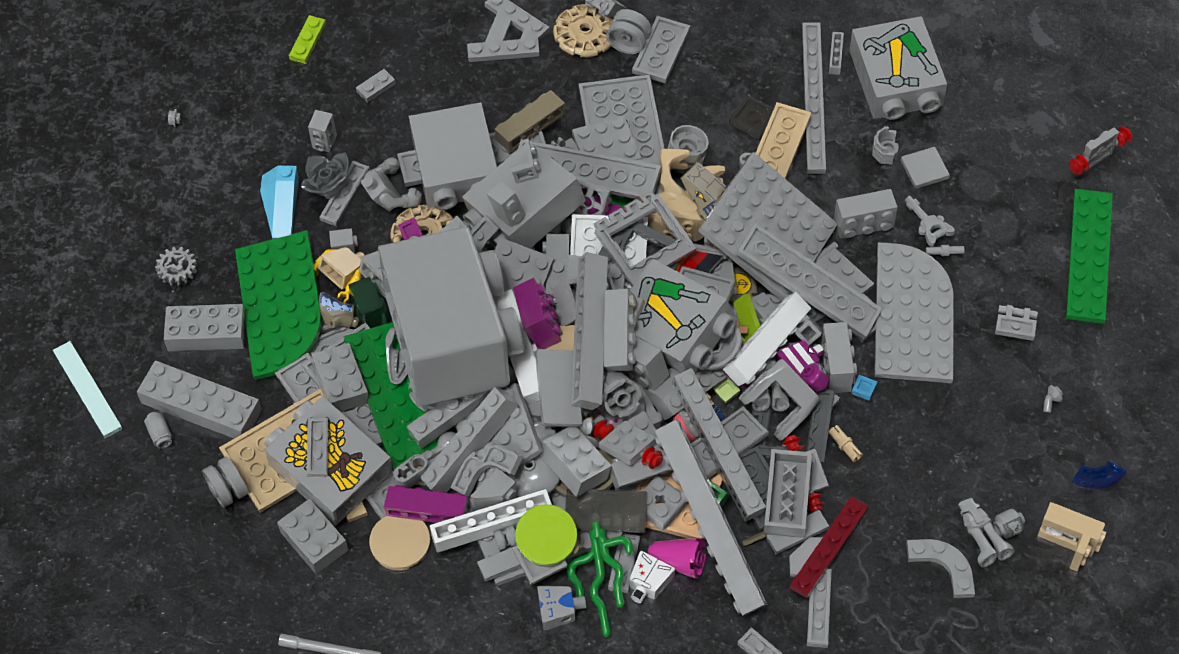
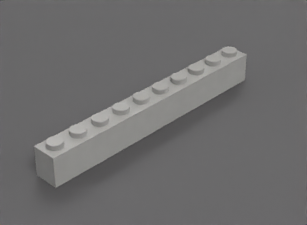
(711, 518)

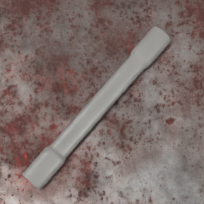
(297, 642)

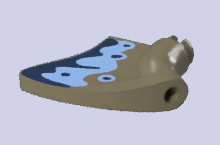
(336, 313)

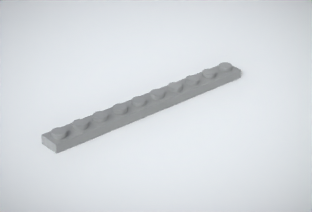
(814, 98)

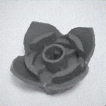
(326, 176)

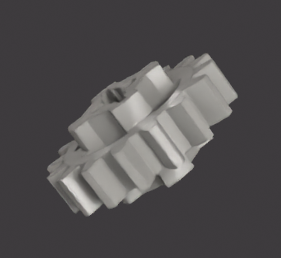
(176, 266)

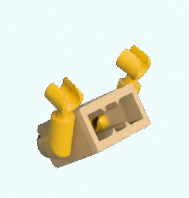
(340, 267)

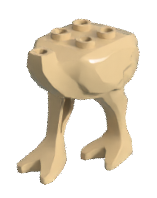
(676, 198)

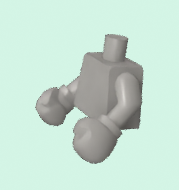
(384, 192)

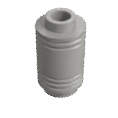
(158, 430)

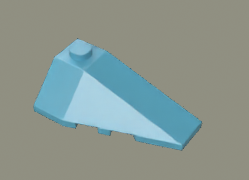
(279, 199)

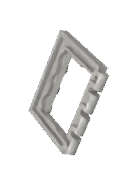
(635, 211)

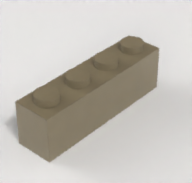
(530, 120)

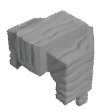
(884, 146)

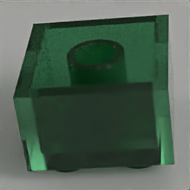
(367, 302)

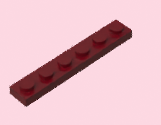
(828, 547)

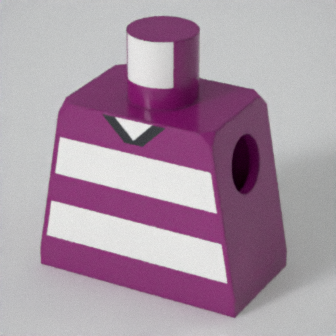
(800, 355)

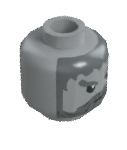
(1009, 523)

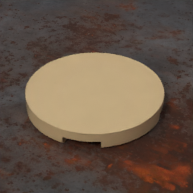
(399, 542)

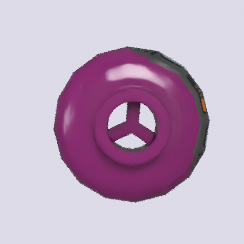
(815, 377)

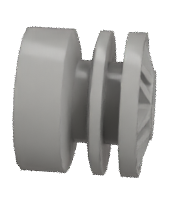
(691, 139)

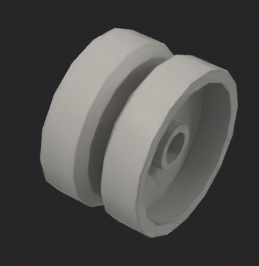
(628, 31)
(222, 483)

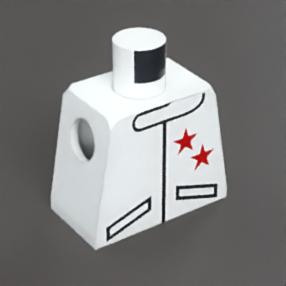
(649, 577)

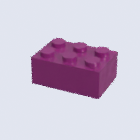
(537, 313)

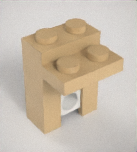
(1073, 532)

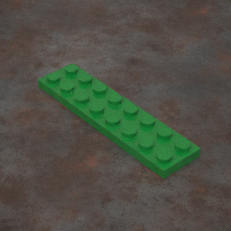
(1089, 256)

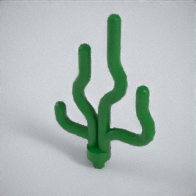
(600, 552)

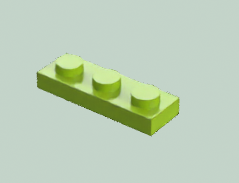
(307, 39)

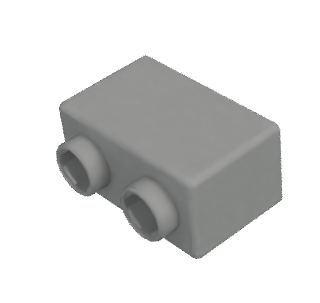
(447, 315)

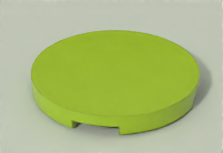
(546, 535)

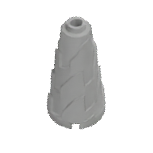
(620, 394)

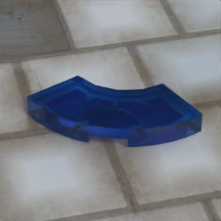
(1099, 477)

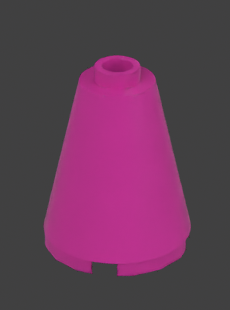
(682, 554)

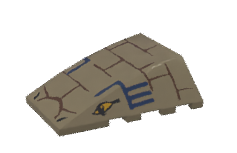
(703, 188)

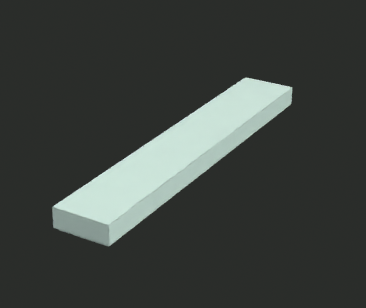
(87, 389)

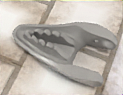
(395, 361)

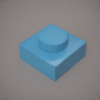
(864, 387)

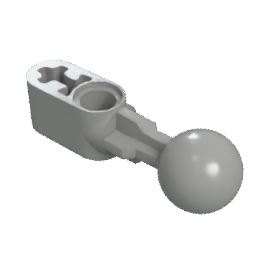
(408, 479)

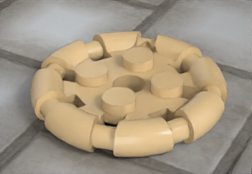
(581, 38)
(424, 220)

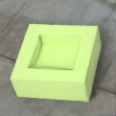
(726, 390)

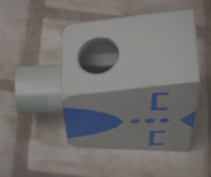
(558, 605)

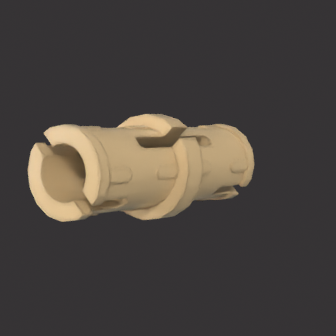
(845, 443)

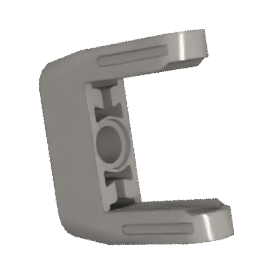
(793, 387)

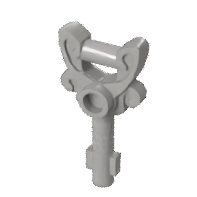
(929, 223)

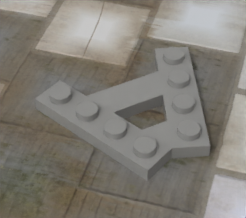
(495, 45)

